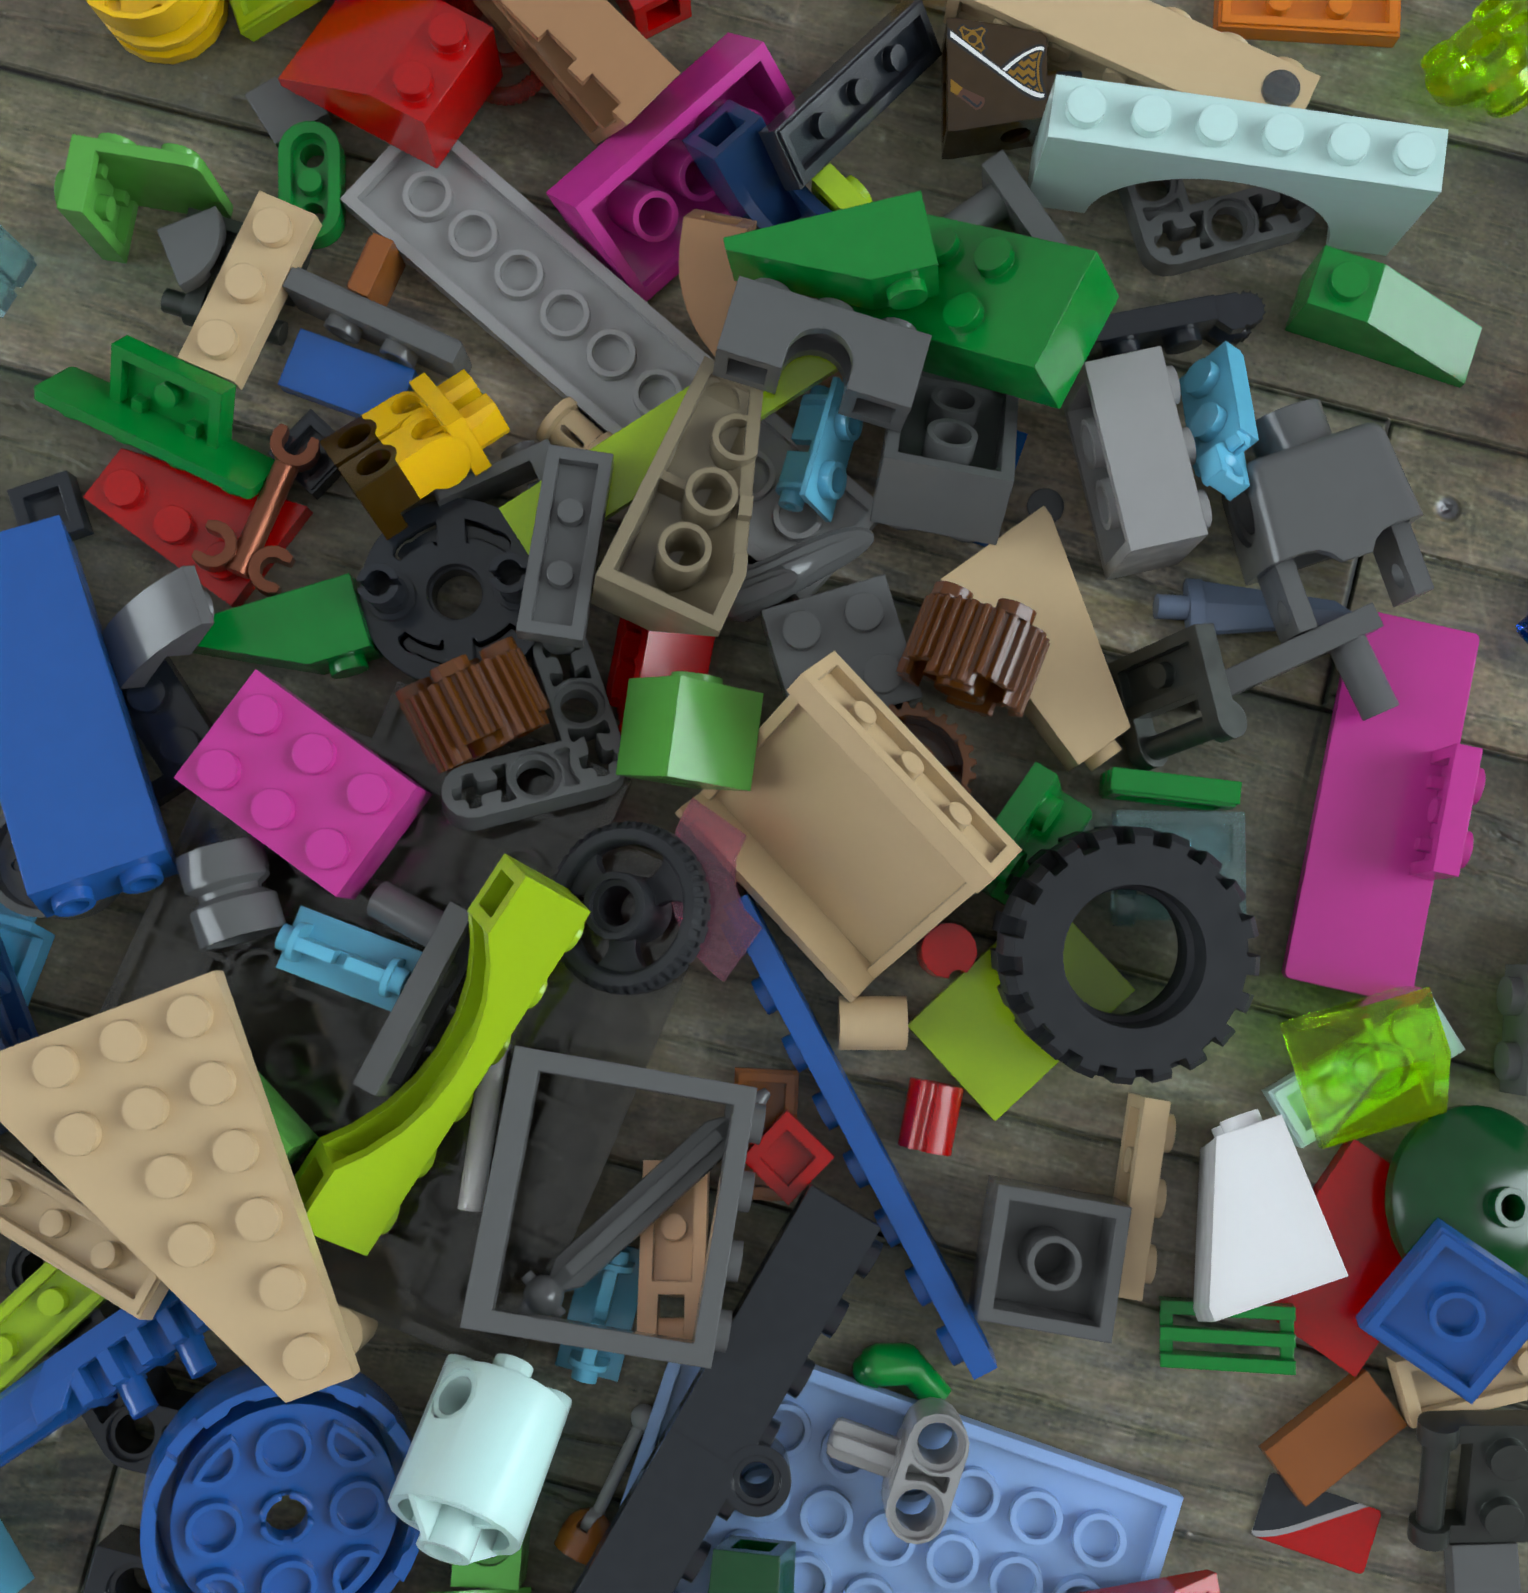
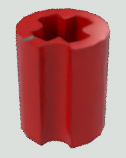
(946, 950)
(930, 1116)

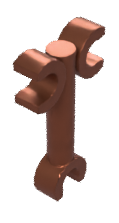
(247, 554)

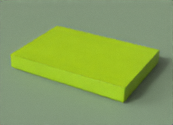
(977, 1033)

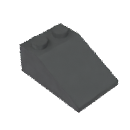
(949, 462)

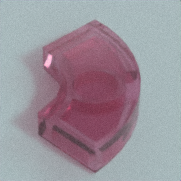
(717, 849)

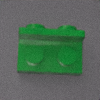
(1035, 820)

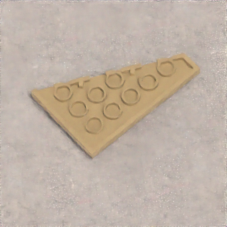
(180, 1157)

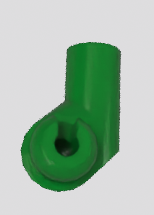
(899, 1365)

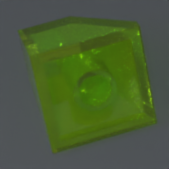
(1370, 1063)

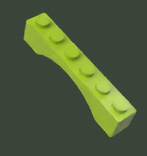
(367, 1168)

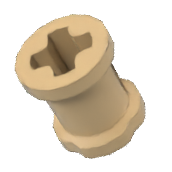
(567, 419)

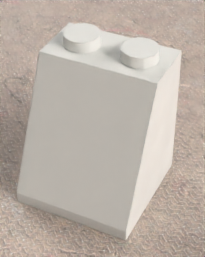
(1257, 1221)

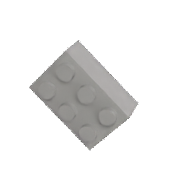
(1136, 462)

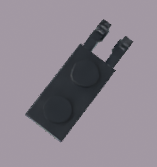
(1180, 325)

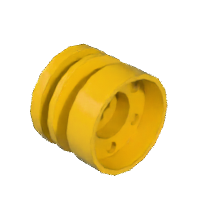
(163, 28)

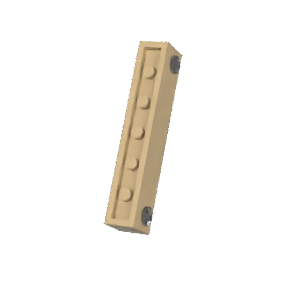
(1148, 48)

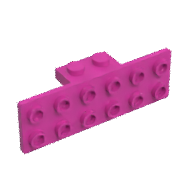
(1388, 815)

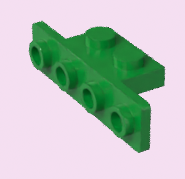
(164, 411)

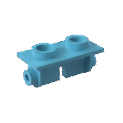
(820, 473)
(345, 958)
(606, 1301)

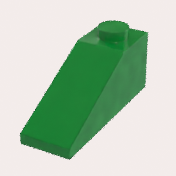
(859, 254)
(1382, 317)
(299, 630)

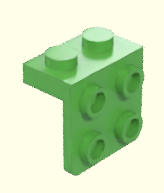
(114, 176)

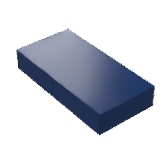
(341, 375)

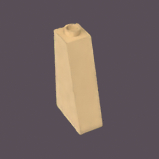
(1074, 692)

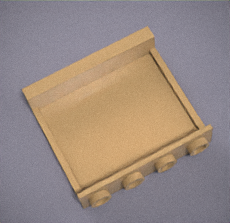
(855, 829)

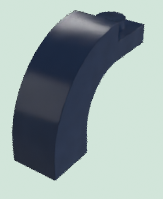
(741, 171)

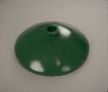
(1461, 1172)

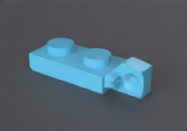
(1220, 418)

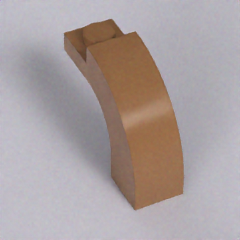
(706, 272)

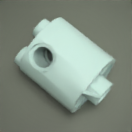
(479, 1459)

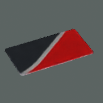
(1326, 1529)

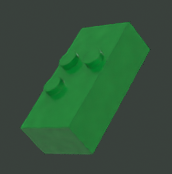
(1010, 310)

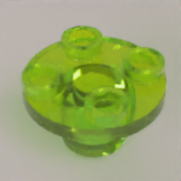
(1483, 61)

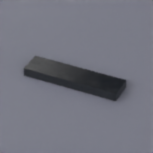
(850, 94)

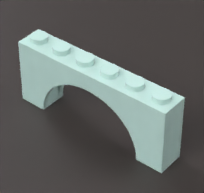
(1355, 171)

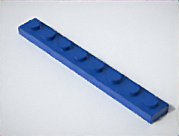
(868, 1157)

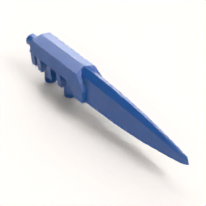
(96, 1368)

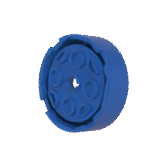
(246, 1448)

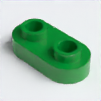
(317, 187)

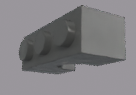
(774, 326)

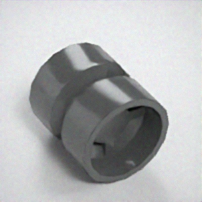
(230, 893)

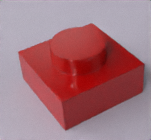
(788, 1157)

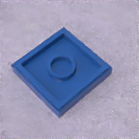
(1451, 1311)

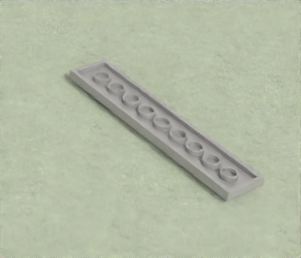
(564, 315)

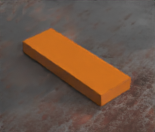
(1312, 21)

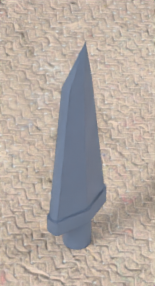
(1231, 608)

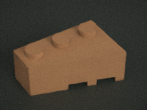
(585, 58)

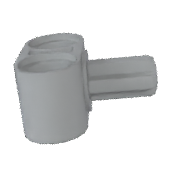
(908, 1464)

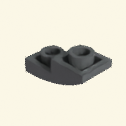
(156, 624)

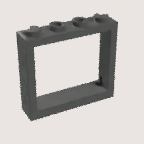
(723, 1252)

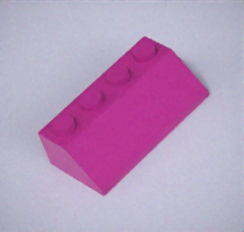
(642, 181)

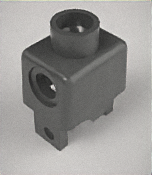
(1320, 501)

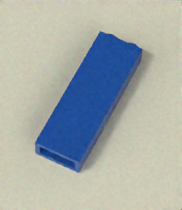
(67, 745)

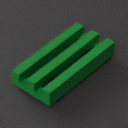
(1169, 789)
(1226, 1361)

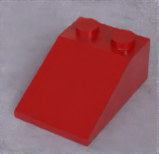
(399, 71)

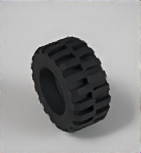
(1206, 975)

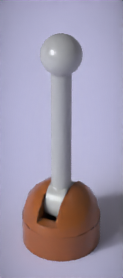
(587, 1525)

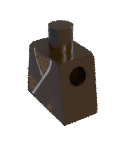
(992, 87)

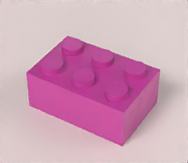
(303, 786)

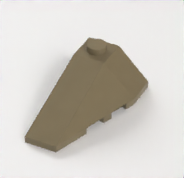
(689, 523)

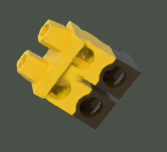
(415, 445)

